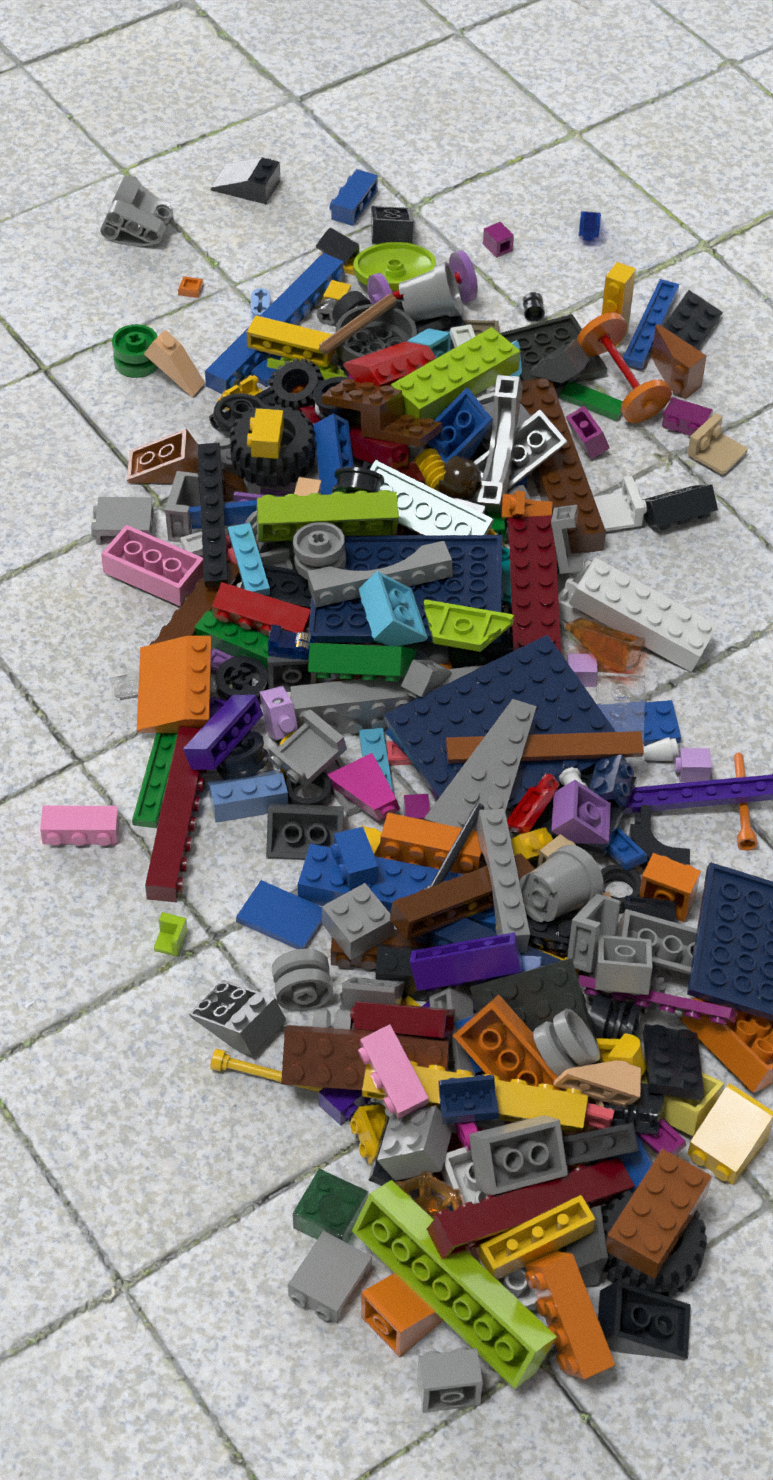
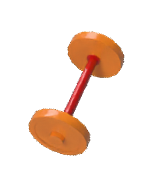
(645, 399)

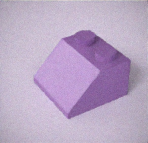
(580, 814)

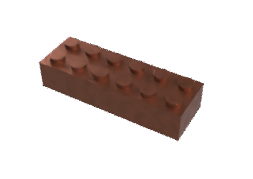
(332, 1057)

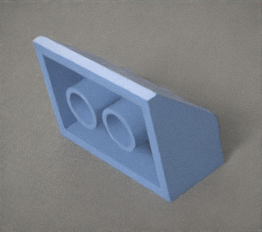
(246, 796)

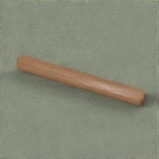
(357, 324)

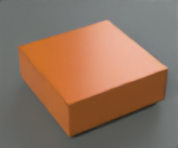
(190, 287)

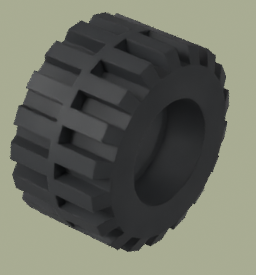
(289, 377)

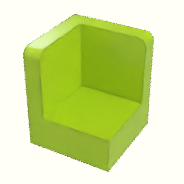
(171, 935)

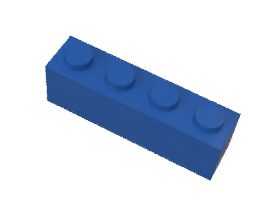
(332, 449)

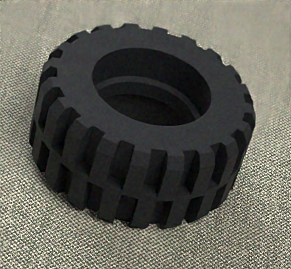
(293, 460)
(679, 1267)

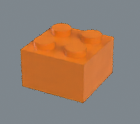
(670, 882)

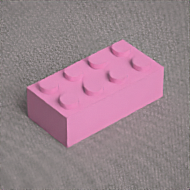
(152, 565)

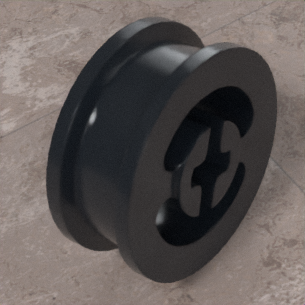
(324, 410)
(357, 479)
(241, 672)
(245, 758)

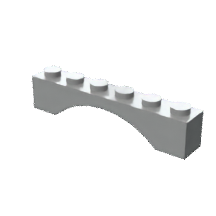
(505, 415)
(337, 585)
(507, 896)

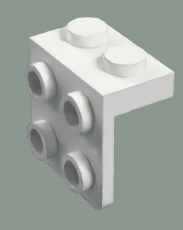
(623, 508)

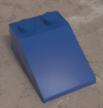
(463, 427)

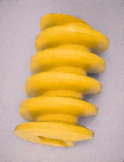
(431, 467)

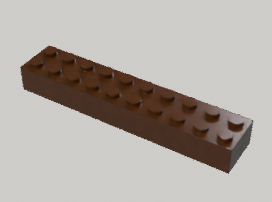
(562, 474)

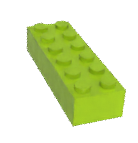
(469, 366)
(352, 513)

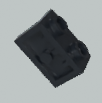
(550, 934)

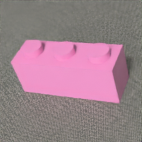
(79, 825)
(392, 1072)

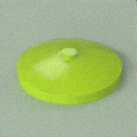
(395, 261)

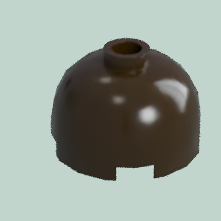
(461, 479)

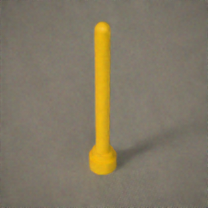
(223, 1061)

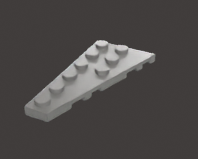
(489, 770)

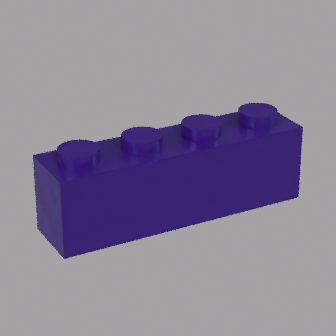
(223, 732)
(466, 962)

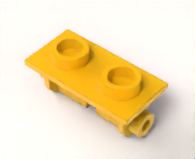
(247, 386)

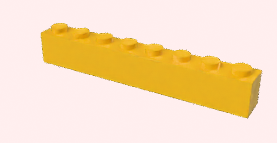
(514, 1098)

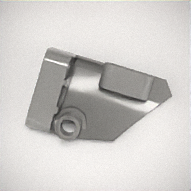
(136, 215)

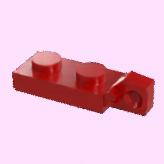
(532, 805)

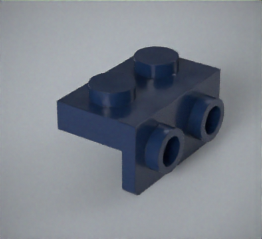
(612, 779)
(468, 1099)

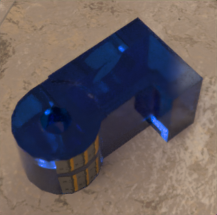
(289, 644)

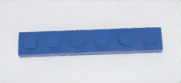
(654, 314)

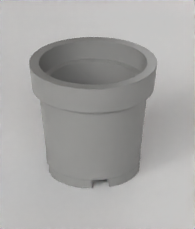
(432, 294)
(561, 884)

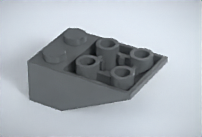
(239, 1016)

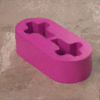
(463, 1131)

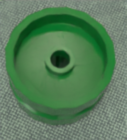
(129, 348)

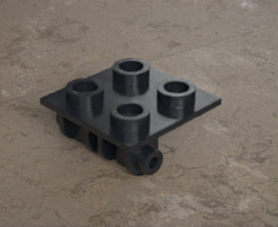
(644, 1112)

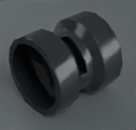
(533, 306)

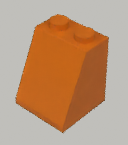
(397, 1314)

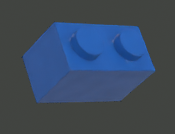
(355, 857)

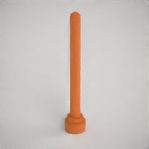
(747, 837)

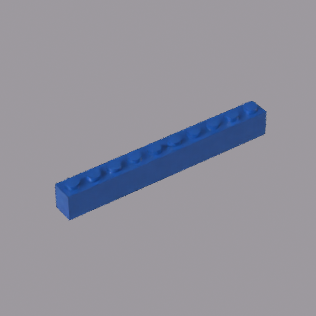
(289, 307)

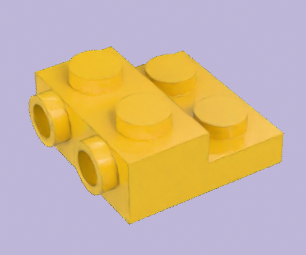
(368, 1125)

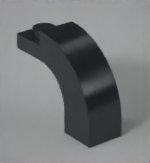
(642, 835)

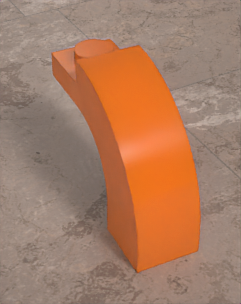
(517, 506)

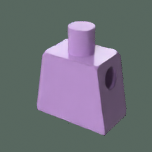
(280, 717)

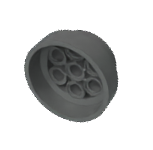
(385, 331)

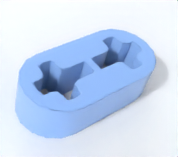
(259, 305)

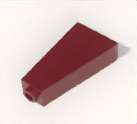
(370, 449)
(403, 1019)

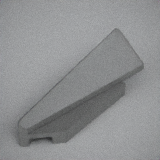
(461, 1000)

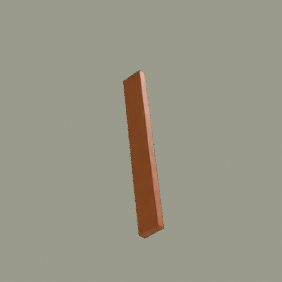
(558, 746)

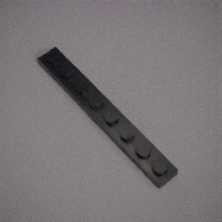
(212, 514)

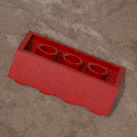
(389, 364)
(258, 611)

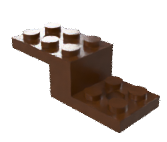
(382, 413)

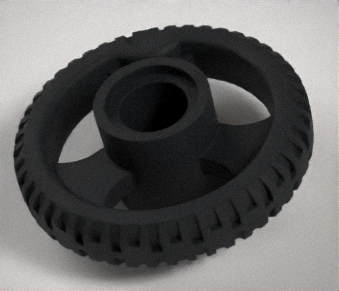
(238, 404)

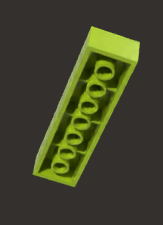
(454, 1287)

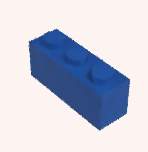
(354, 197)

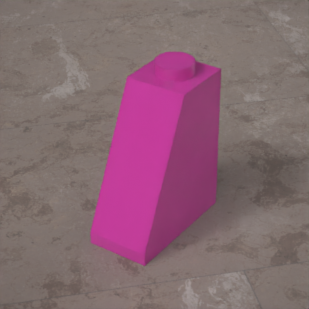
(366, 787)

